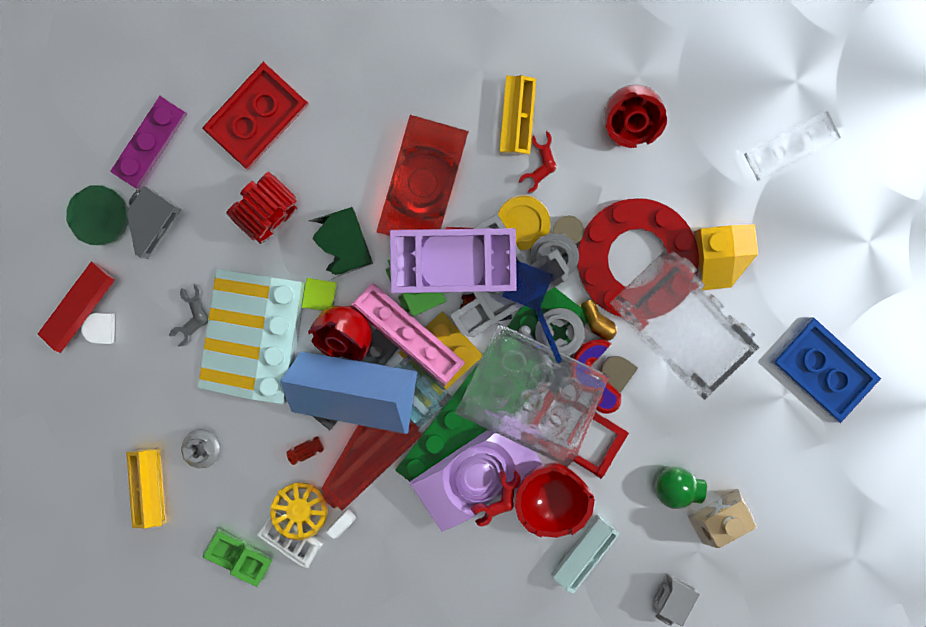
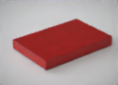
(255, 115)

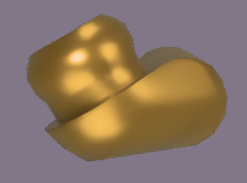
(597, 322)

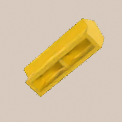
(517, 115)
(146, 488)

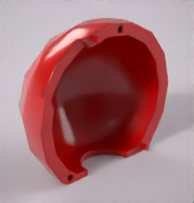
(553, 501)

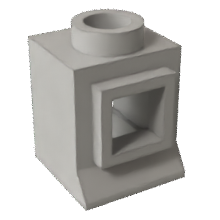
(675, 601)

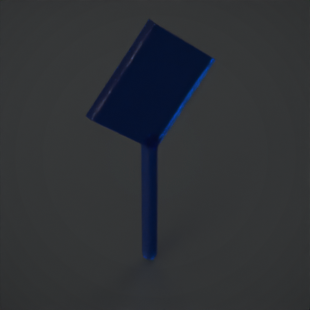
(530, 292)

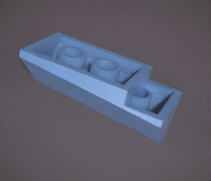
(350, 391)

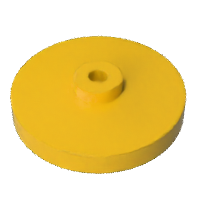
(528, 217)

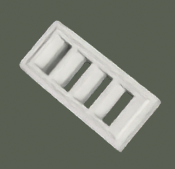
(294, 554)

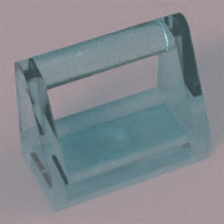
(427, 390)

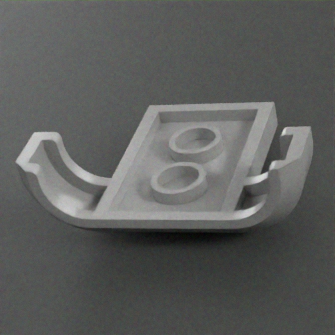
(491, 306)

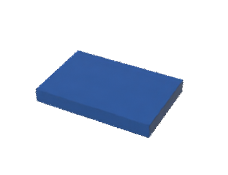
(826, 370)

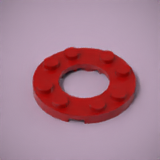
(616, 220)

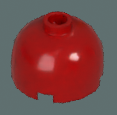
(635, 116)
(341, 333)

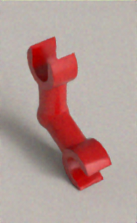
(548, 164)
(506, 503)

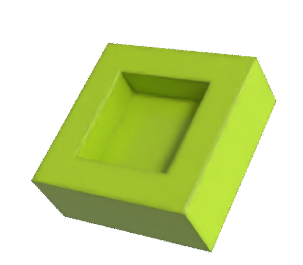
(319, 294)

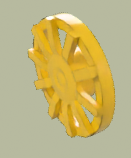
(298, 511)

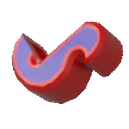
(588, 354)

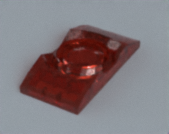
(423, 176)

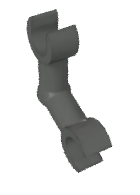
(199, 317)

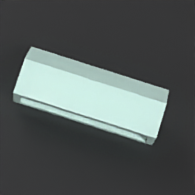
(585, 554)

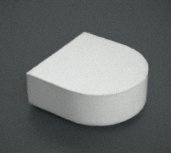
(99, 328)
(341, 524)

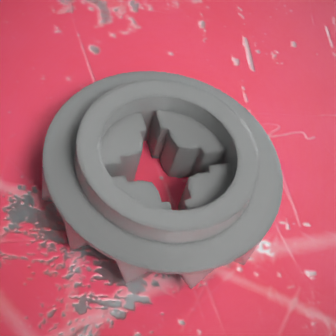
(562, 243)
(575, 330)

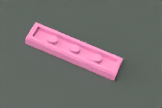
(408, 334)

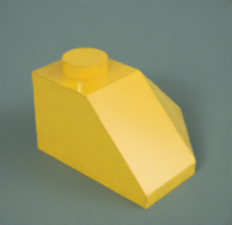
(725, 254)

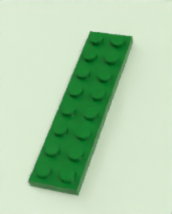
(452, 431)

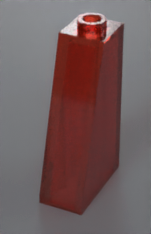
(364, 460)

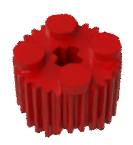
(263, 207)

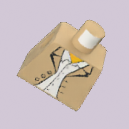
(723, 520)

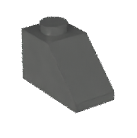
(149, 220)

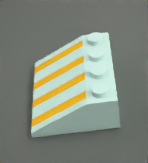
(251, 335)

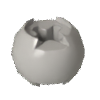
(211, 447)

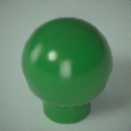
(679, 488)

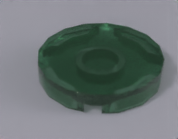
(97, 215)

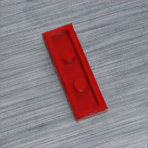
(76, 307)

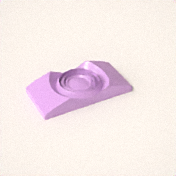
(453, 260)
(471, 477)

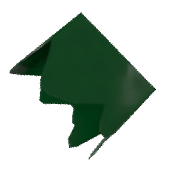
(344, 239)

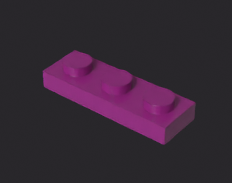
(148, 142)

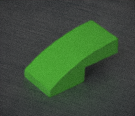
(237, 556)

